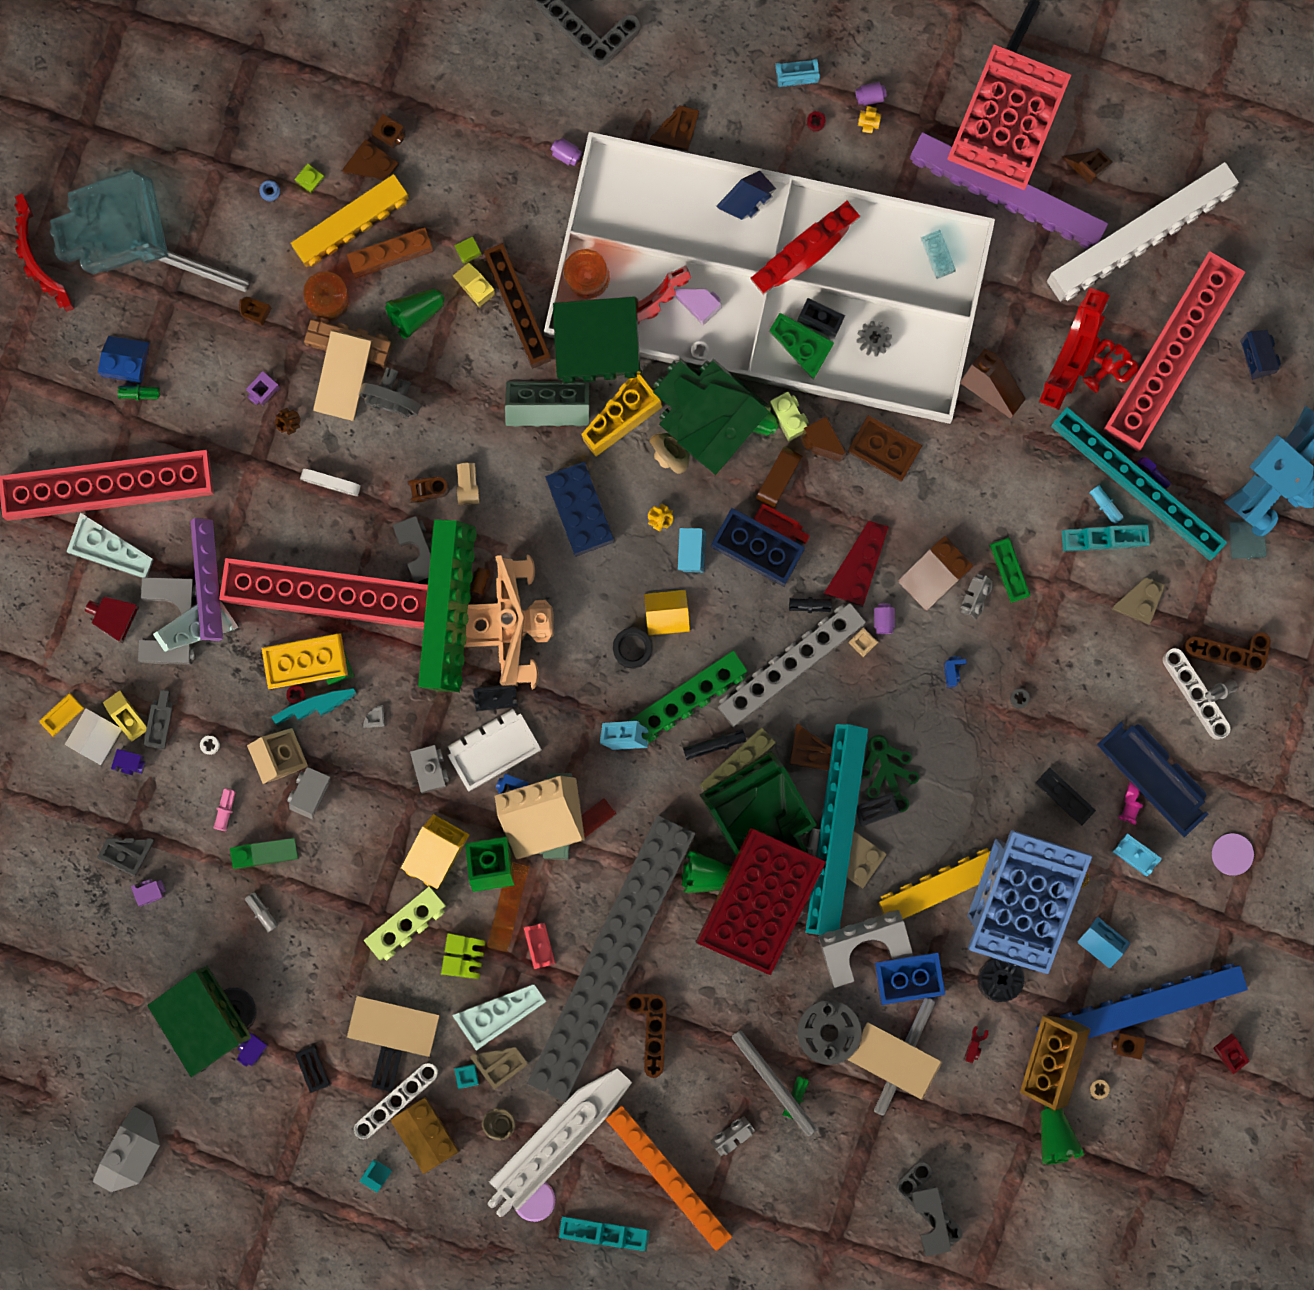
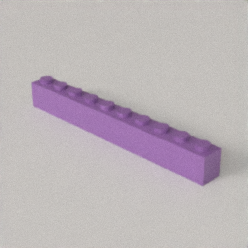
(1030, 202)

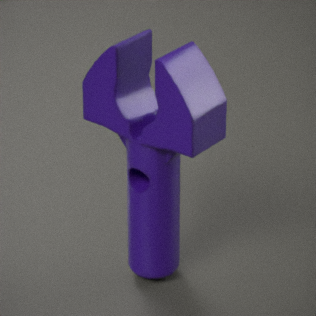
(1148, 466)

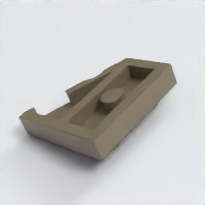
(863, 860)
(499, 1065)

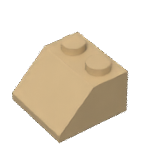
(277, 755)

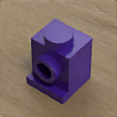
(128, 762)
(251, 1050)

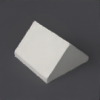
(93, 736)

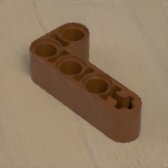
(1224, 652)
(650, 1035)

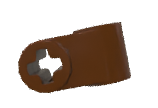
(426, 489)

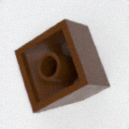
(822, 440)

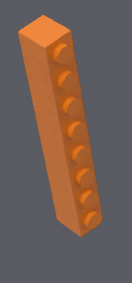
(668, 1178)

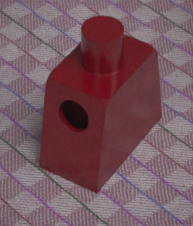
(112, 616)

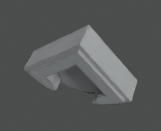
(375, 718)

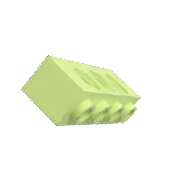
(393, 925)

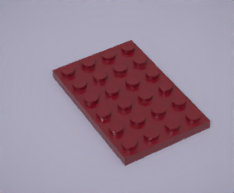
(760, 901)

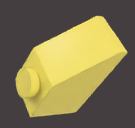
(474, 284)
(125, 716)

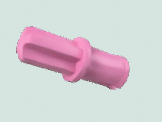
(224, 810)

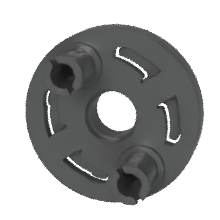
(386, 398)
(829, 1014)

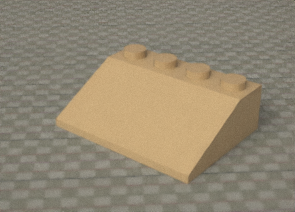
(541, 816)

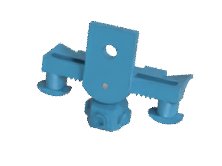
(1282, 470)

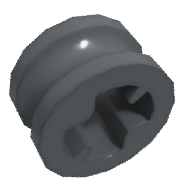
(1014, 701)

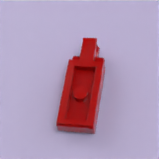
(781, 523)

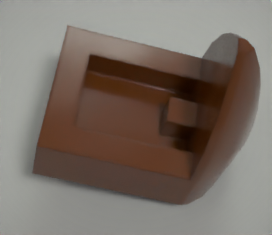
(254, 310)

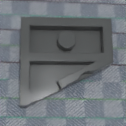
(125, 854)

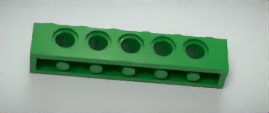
(729, 662)

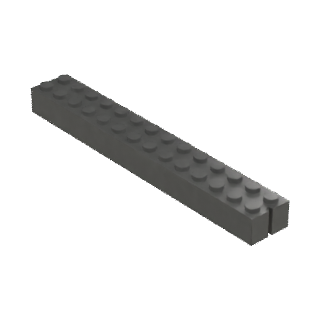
(611, 958)

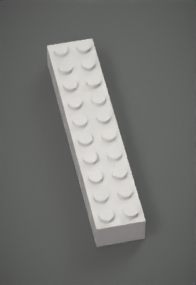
(1143, 232)

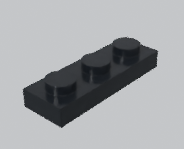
(1065, 796)

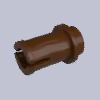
(480, 581)

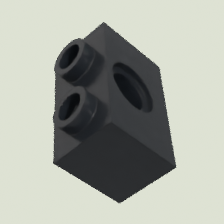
(821, 318)

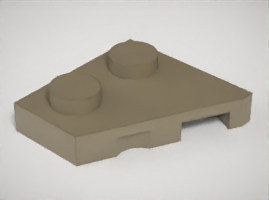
(1141, 600)

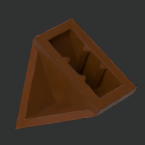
(1089, 164)

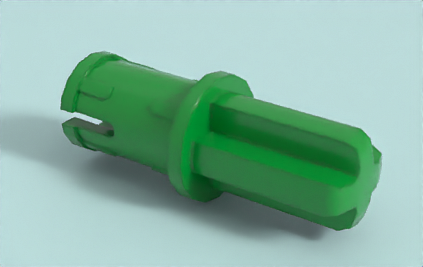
(138, 392)
(797, 1093)

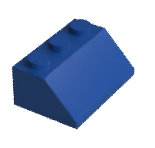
(909, 979)

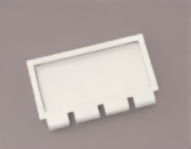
(493, 752)

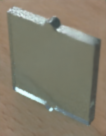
(1244, 542)

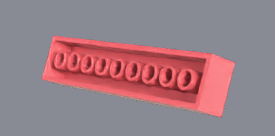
(1173, 351)
(106, 485)
(323, 593)

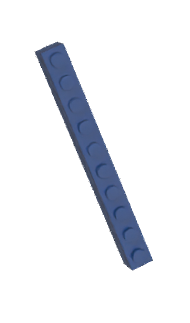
(1161, 1002)

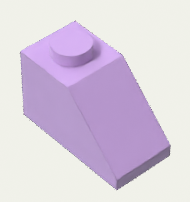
(699, 303)

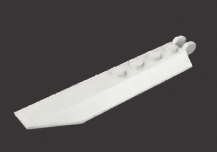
(557, 1140)

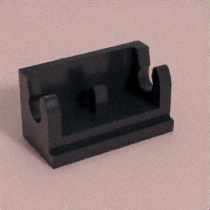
(495, 697)

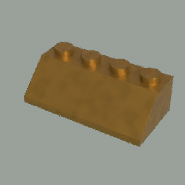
(1055, 1061)

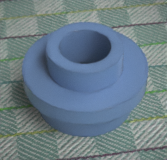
(266, 185)

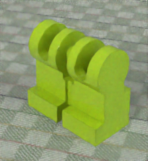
(457, 947)

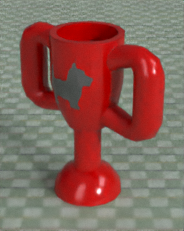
(1113, 361)

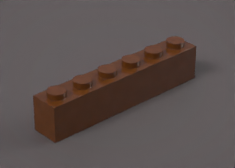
(517, 306)

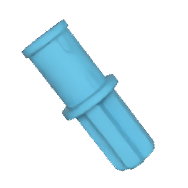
(1106, 504)

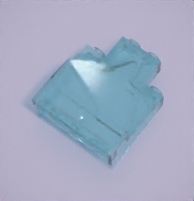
(111, 224)

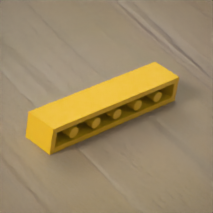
(349, 221)
(936, 889)

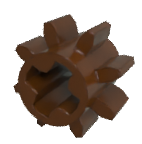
(287, 421)

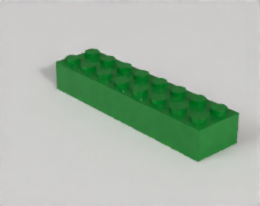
(447, 606)

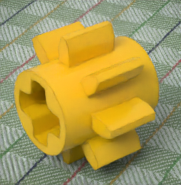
(869, 119)
(660, 517)

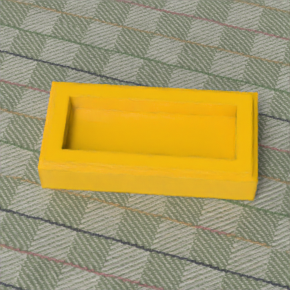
(61, 714)

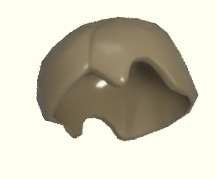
(498, 1124)

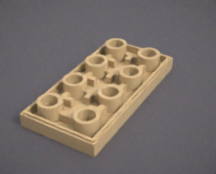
(342, 375)
(393, 1026)
(895, 1061)

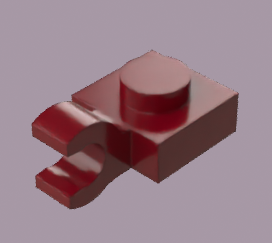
(973, 1052)

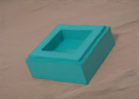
(466, 1076)

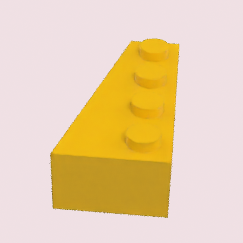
(621, 415)

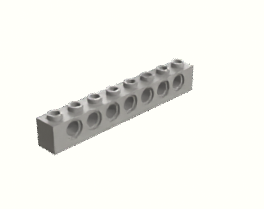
(853, 623)

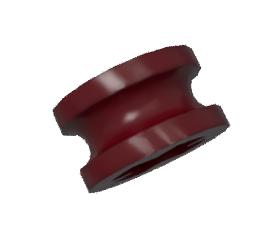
(822, 122)
(296, 688)

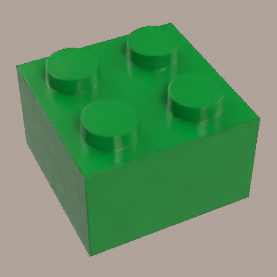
(489, 864)

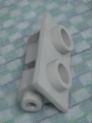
(974, 605)
(739, 1129)

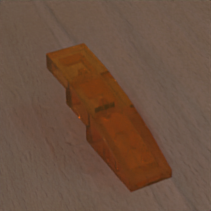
(508, 910)

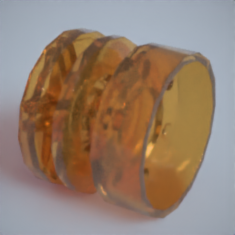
(588, 262)
(322, 306)

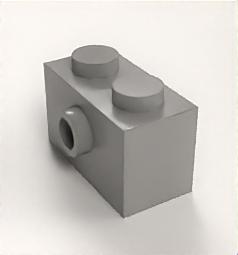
(428, 769)
(308, 793)

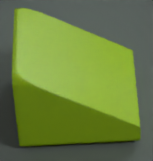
(467, 250)

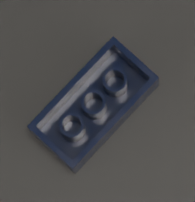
(579, 509)
(757, 547)

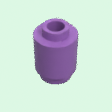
(870, 93)
(566, 151)
(884, 619)

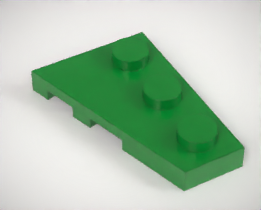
(801, 343)

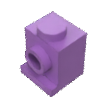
(265, 382)
(148, 892)

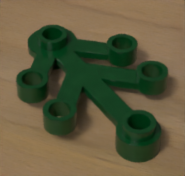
(887, 769)

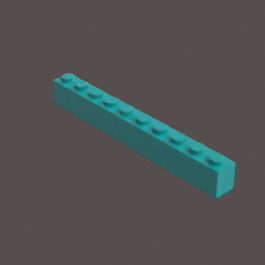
(1138, 484)
(837, 828)

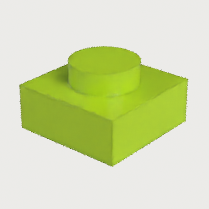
(309, 178)

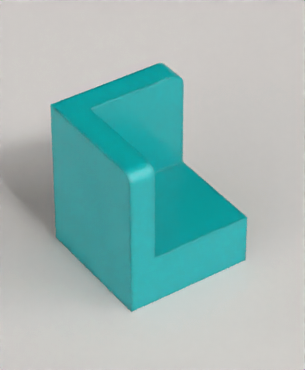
(375, 1175)

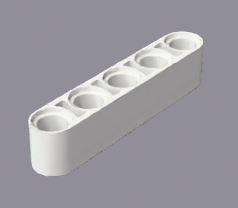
(1195, 683)
(386, 1105)

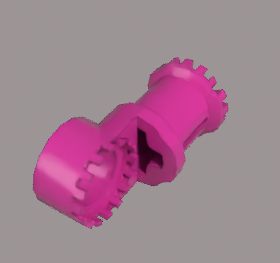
(1131, 807)

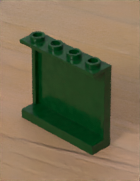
(596, 339)
(199, 1020)

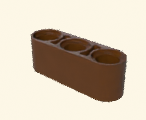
(779, 477)

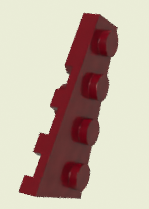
(857, 570)

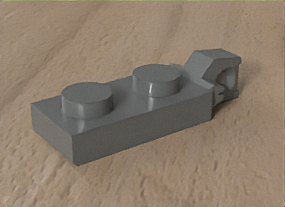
(159, 721)

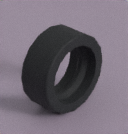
(632, 632)

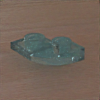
(938, 254)

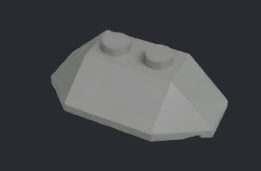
(129, 1152)

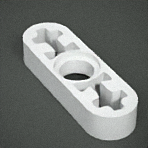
(330, 482)

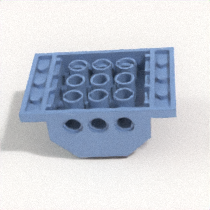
(1025, 900)

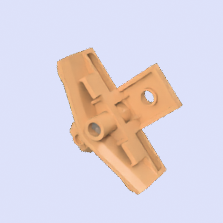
(509, 623)

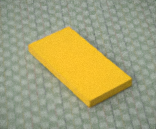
(304, 661)

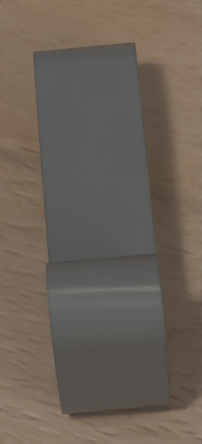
(917, 1183)

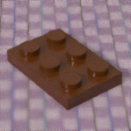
(884, 448)

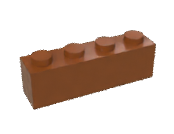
(389, 253)

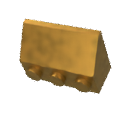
(424, 1135)

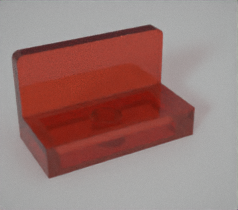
(597, 817)

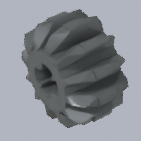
(881, 342)

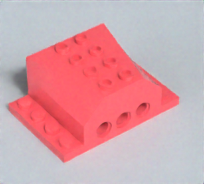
(1009, 117)

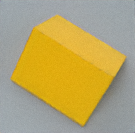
(667, 612)

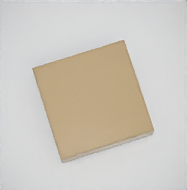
(863, 642)

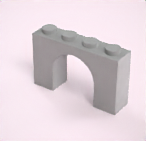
(182, 594)
(839, 943)

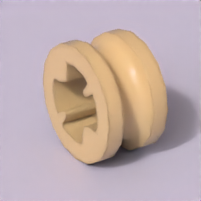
(1106, 1090)

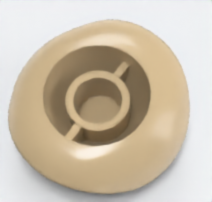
(670, 453)

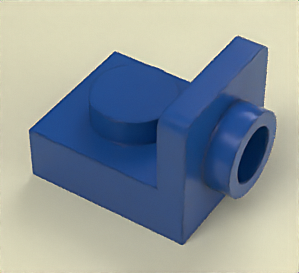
(951, 674)
(513, 782)

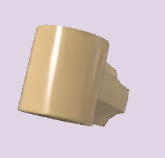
(468, 490)

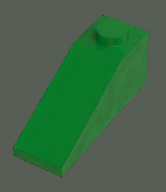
(263, 853)

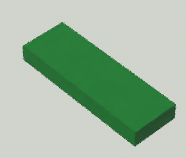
(1010, 570)

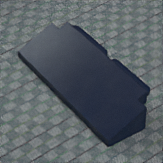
(1162, 784)

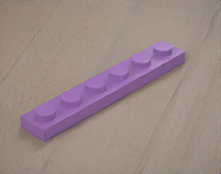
(206, 579)

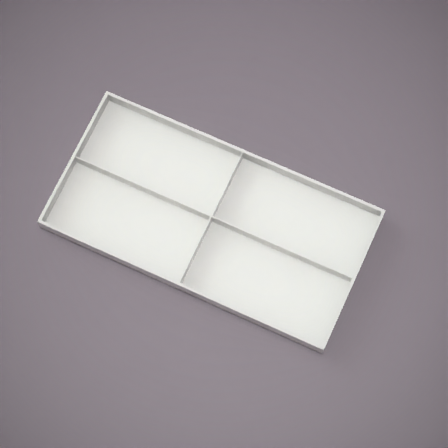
(658, 212)

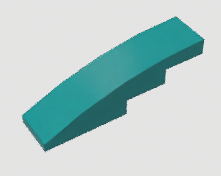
(1105, 538)
(323, 704)
(604, 1234)

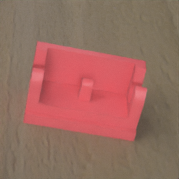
(539, 945)

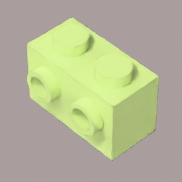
(788, 416)

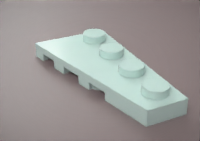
(103, 547)
(186, 629)
(494, 1017)

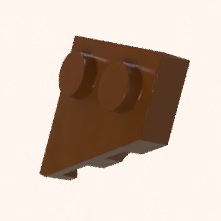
(677, 129)
(370, 162)
(809, 750)

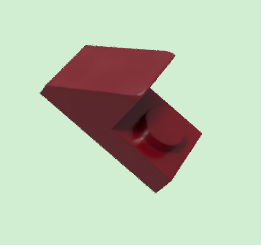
(1231, 1053)

